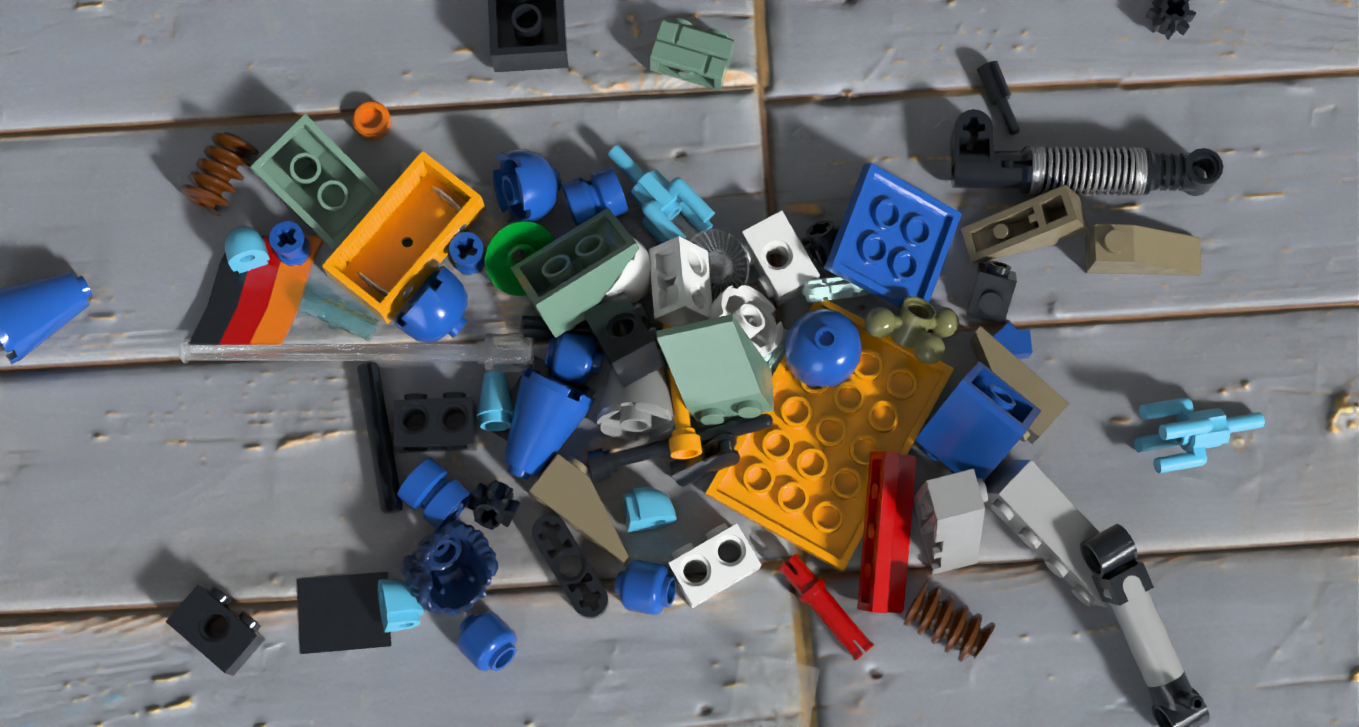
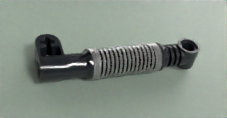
(1080, 170)

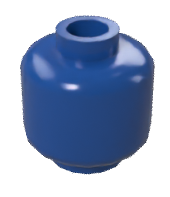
(574, 357)
(646, 587)
(487, 641)

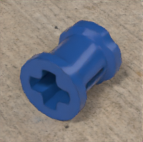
(290, 232)
(464, 242)

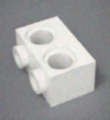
(680, 282)
(719, 573)

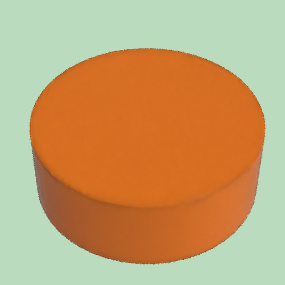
(371, 120)

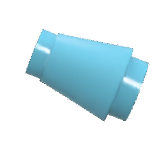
(495, 402)

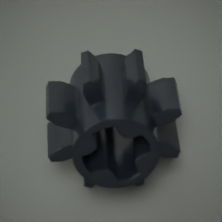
(1170, 24)
(820, 240)
(493, 504)

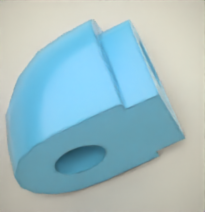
(245, 249)
(647, 509)
(397, 606)

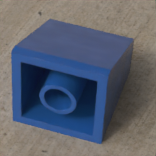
(977, 423)

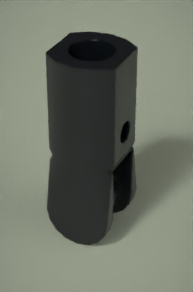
(715, 455)

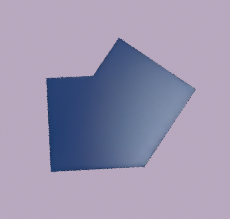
(1015, 340)

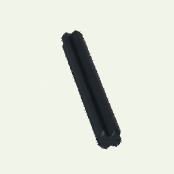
(379, 437)

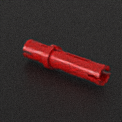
(825, 606)

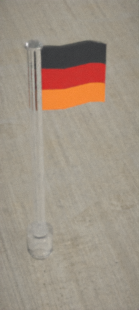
(256, 309)

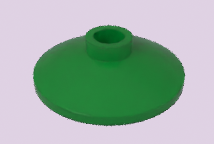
(500, 250)

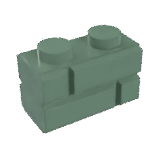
(692, 53)

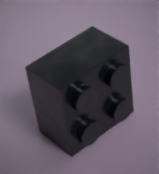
(527, 35)

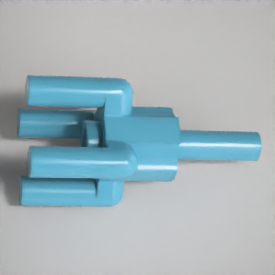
(662, 200)
(1191, 432)

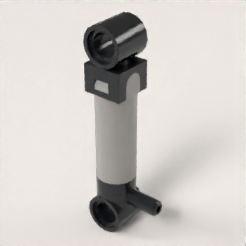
(1126, 587)

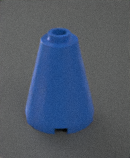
(38, 310)
(542, 422)

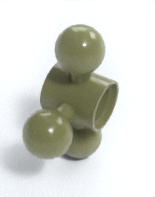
(911, 327)

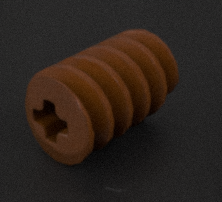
(218, 171)
(948, 623)

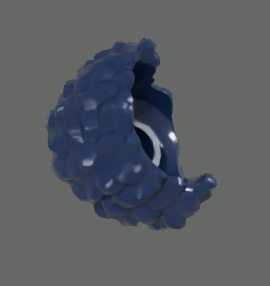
(450, 569)

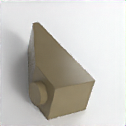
(1026, 226)
(1141, 251)
(1022, 379)
(573, 498)

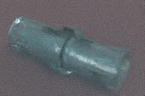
(338, 315)

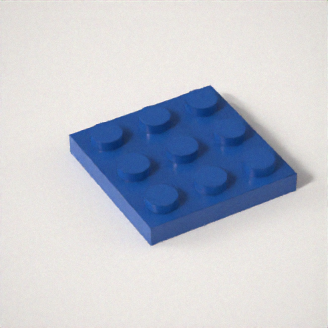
(892, 238)

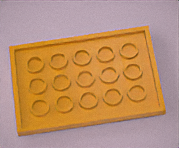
(812, 464)

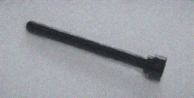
(607, 462)

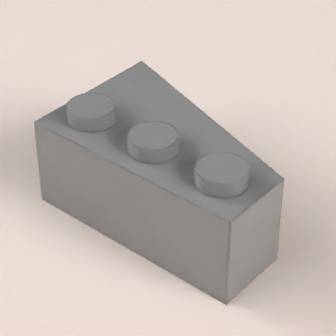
(951, 519)

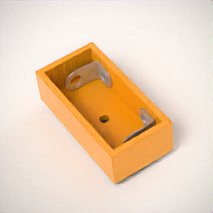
(420, 206)

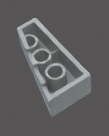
(1044, 522)

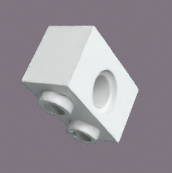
(778, 237)

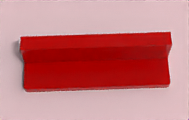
(886, 532)

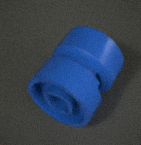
(593, 196)
(431, 491)

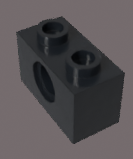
(625, 339)
(194, 621)

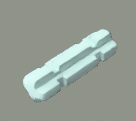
(831, 289)

